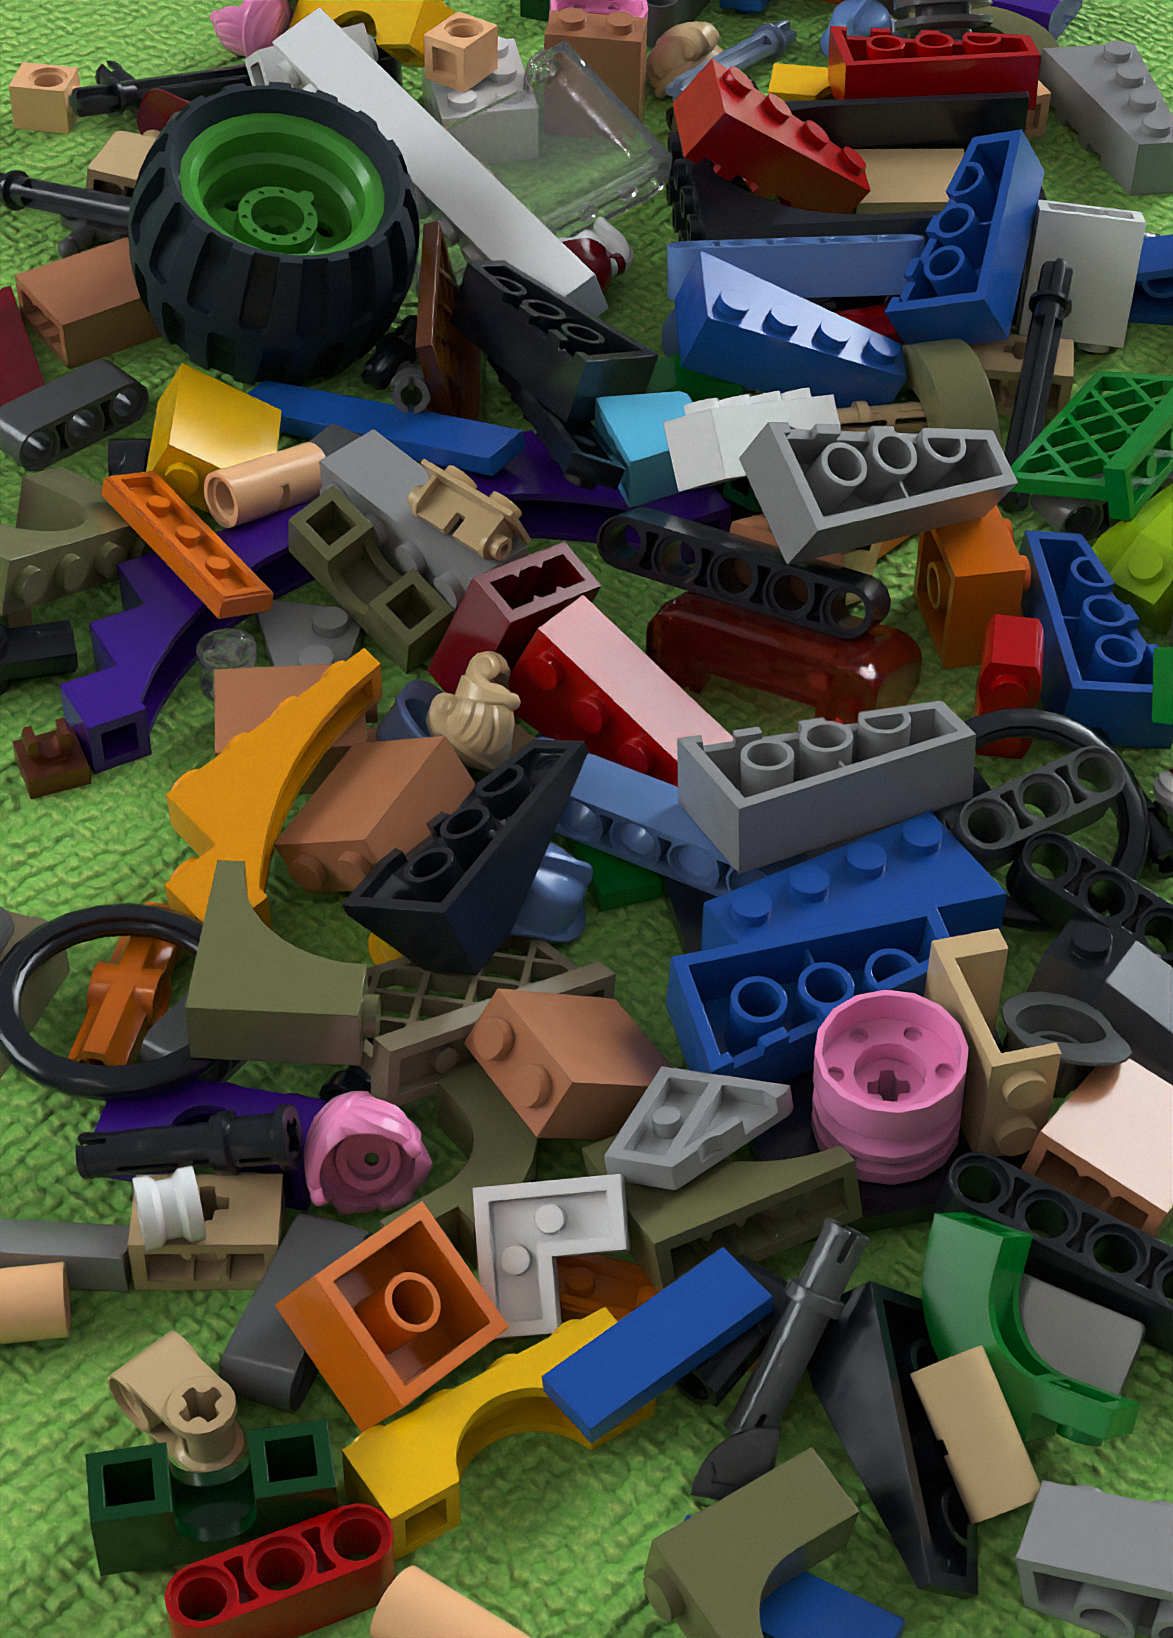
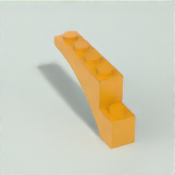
(246, 792)

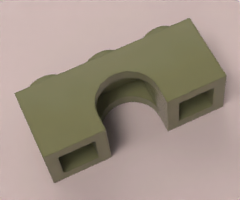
(341, 554)

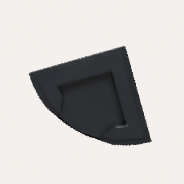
(737, 1462)

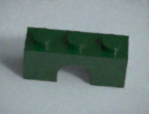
(161, 1516)

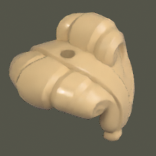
(679, 51)
(480, 715)

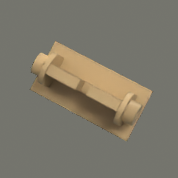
(487, 520)

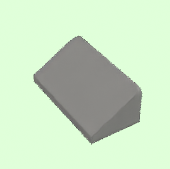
(92, 1253)
(1079, 1335)

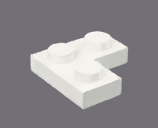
(529, 1227)

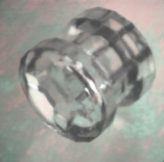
(223, 650)

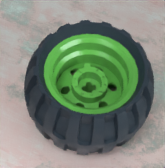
(273, 233)

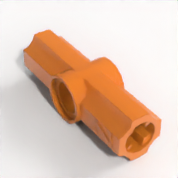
(125, 1000)

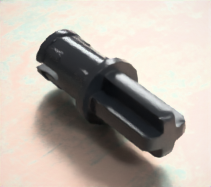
(390, 353)

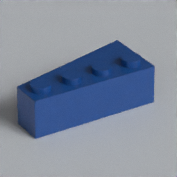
(975, 247)

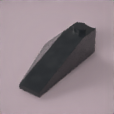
(467, 881)
(1120, 981)
(873, 1405)

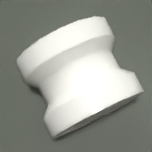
(169, 1208)

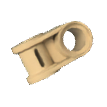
(180, 1403)

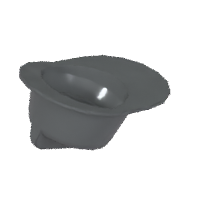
(1076, 1027)

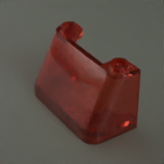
(834, 674)

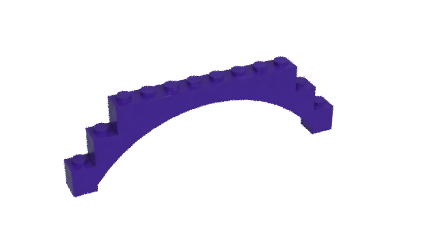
(155, 639)

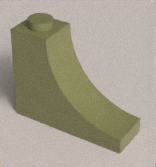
(267, 997)
(736, 1206)

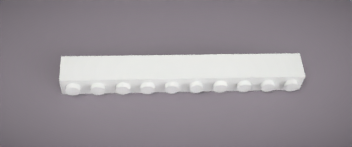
(446, 178)

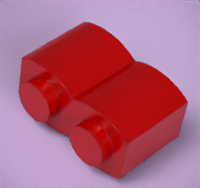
(1009, 675)

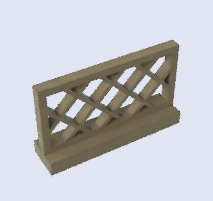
(416, 1053)

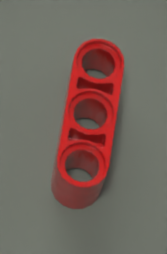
(301, 1554)

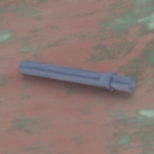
(765, 44)

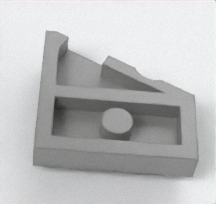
(308, 634)
(691, 1124)

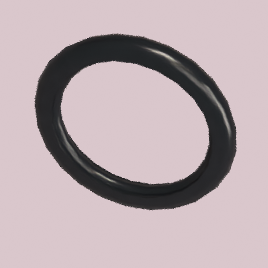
(1070, 735)
(77, 1078)

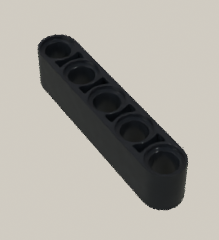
(715, 574)
(1077, 1241)

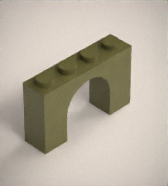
(62, 541)
(745, 1546)

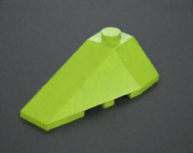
(1141, 561)

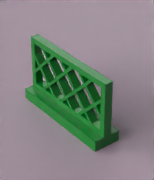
(1130, 472)

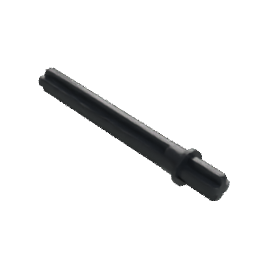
(116, 97)
(21, 191)
(1048, 308)

